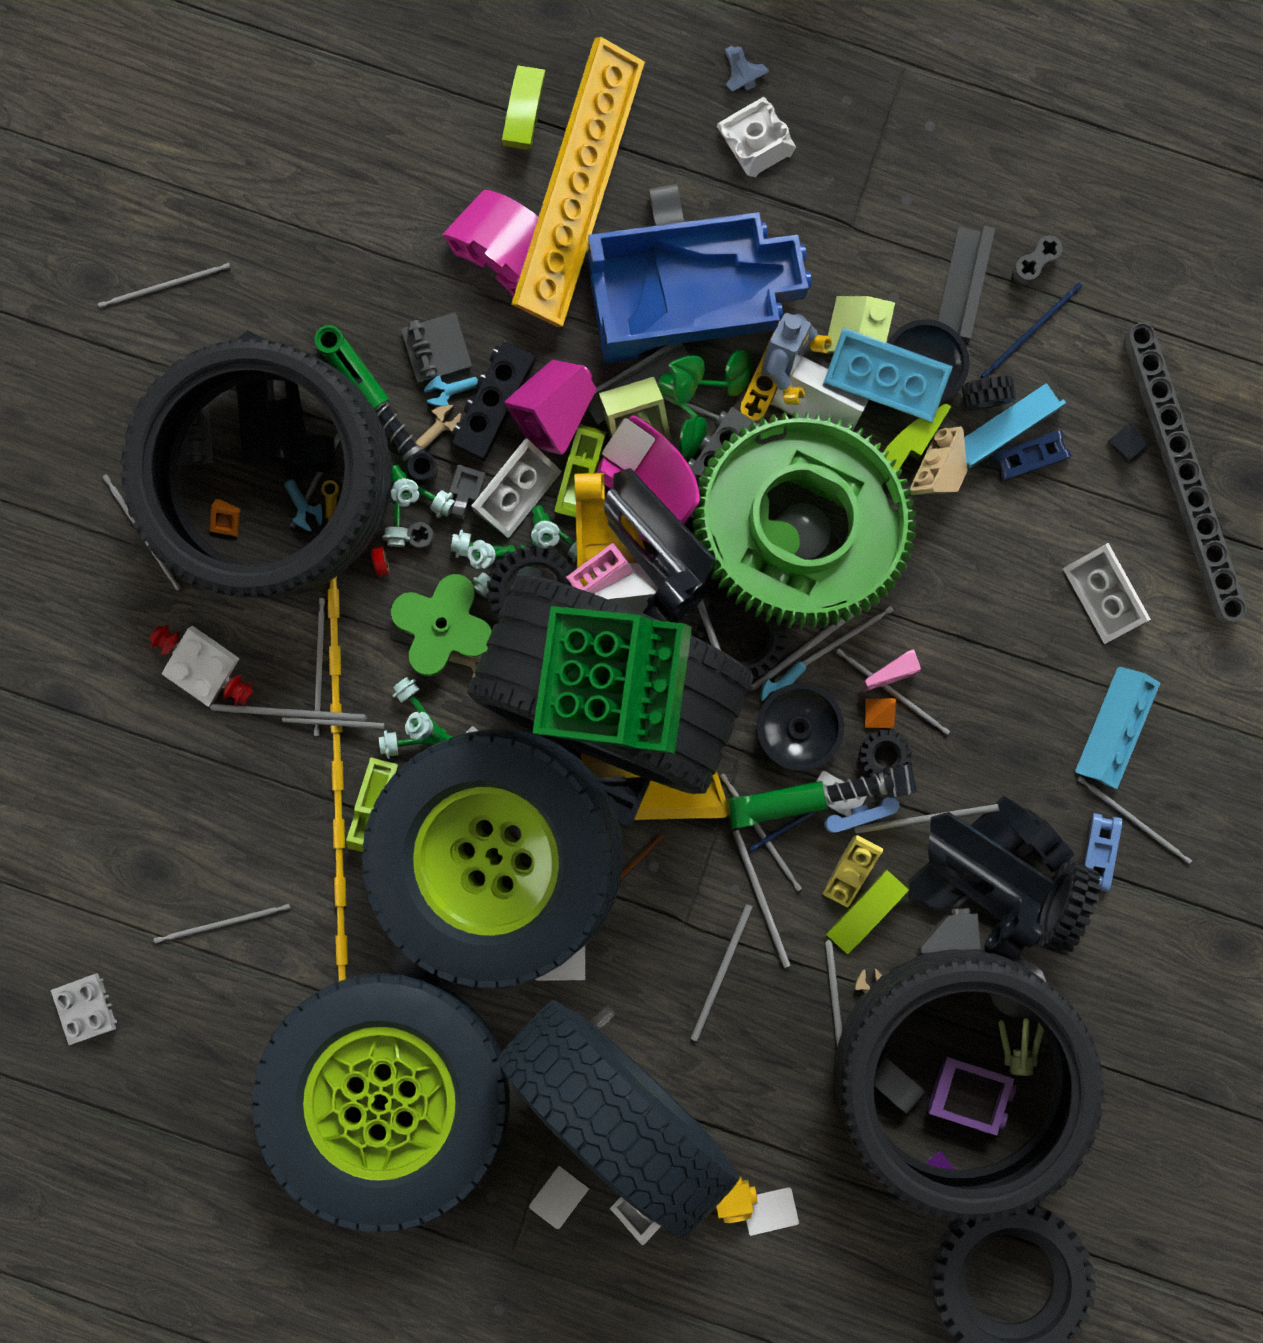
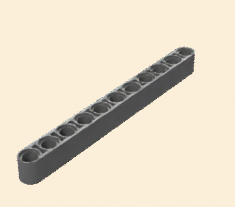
(1188, 459)

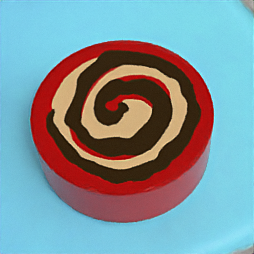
(380, 562)

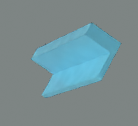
(1010, 424)
(1118, 726)

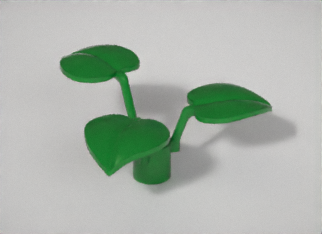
(684, 381)

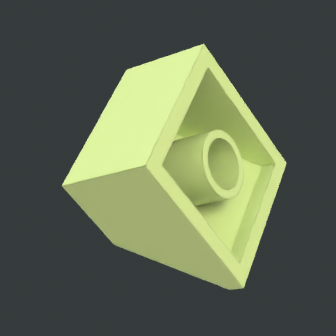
(862, 315)
(636, 399)

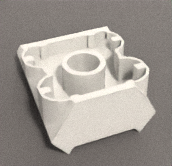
(757, 137)

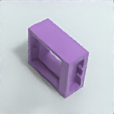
(942, 1087)

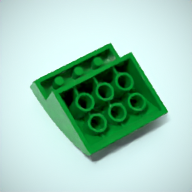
(612, 679)

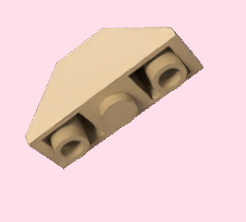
(943, 464)

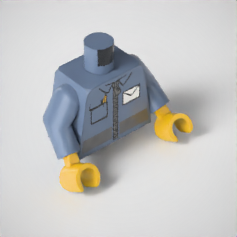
(787, 350)

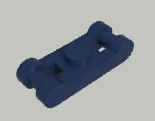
(1032, 455)

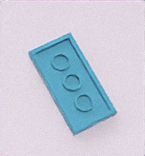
(888, 374)

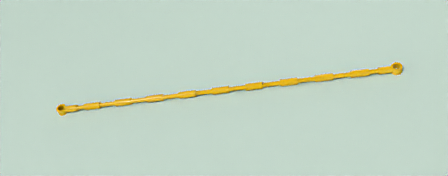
(337, 764)

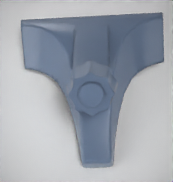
(742, 72)

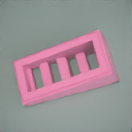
(610, 576)
(901, 668)

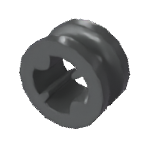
(417, 527)

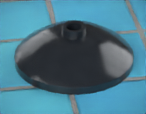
(939, 343)
(817, 713)

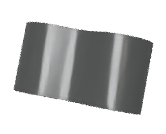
(666, 205)
(1037, 260)
(897, 1085)

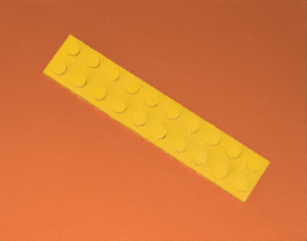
(578, 182)

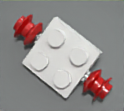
(200, 665)

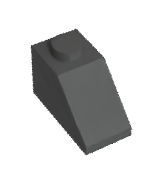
(953, 932)

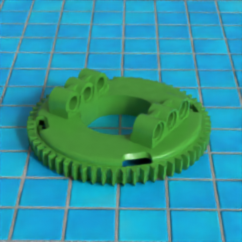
(832, 465)

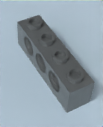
(727, 424)

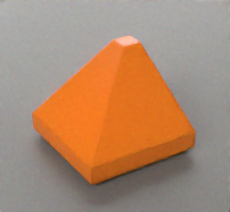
(224, 518)
(880, 713)

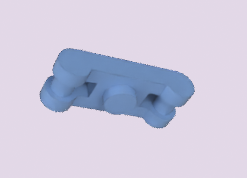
(862, 815)
(1102, 851)

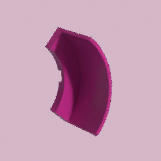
(494, 234)
(663, 472)

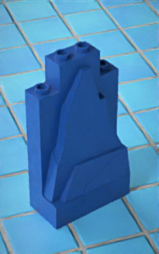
(691, 282)

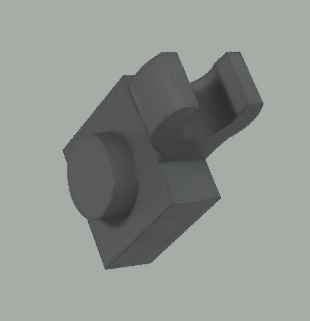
(466, 486)

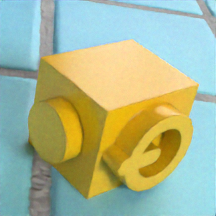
(738, 1203)

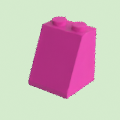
(552, 404)

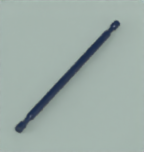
(1031, 330)
(783, 829)

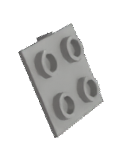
(83, 1009)

